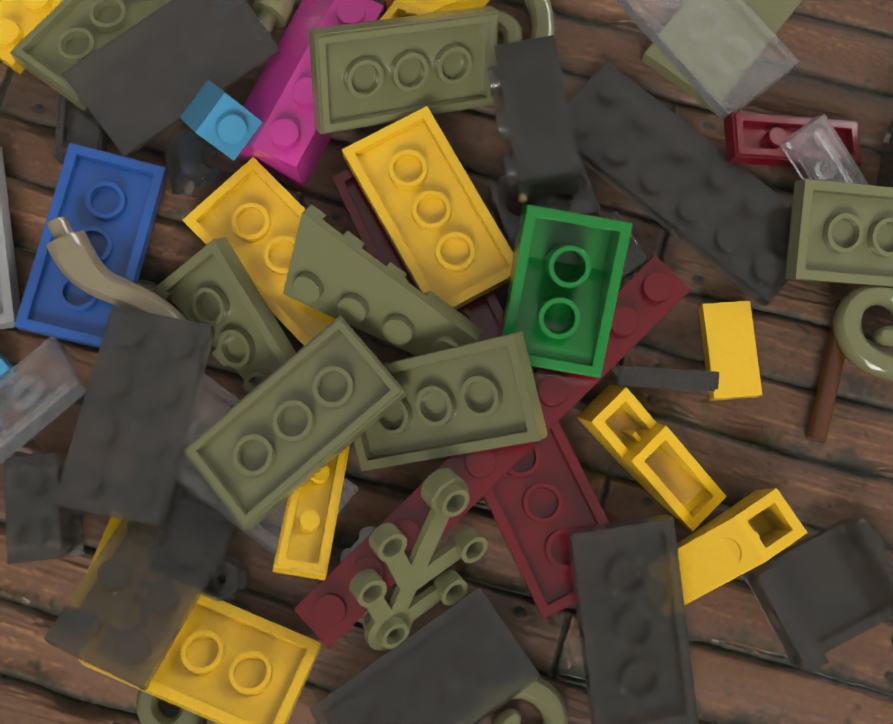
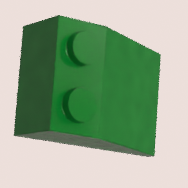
(565, 287)

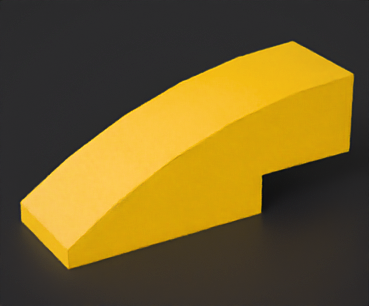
(652, 455)

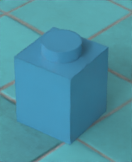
(220, 120)

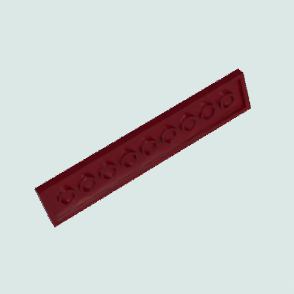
(546, 487)

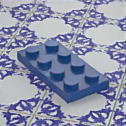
(117, 208)

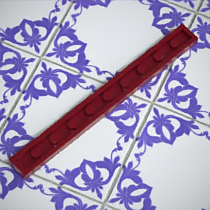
(639, 307)

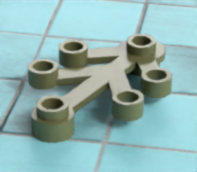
(391, 620)

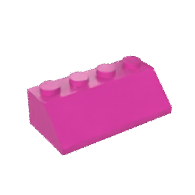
(284, 97)

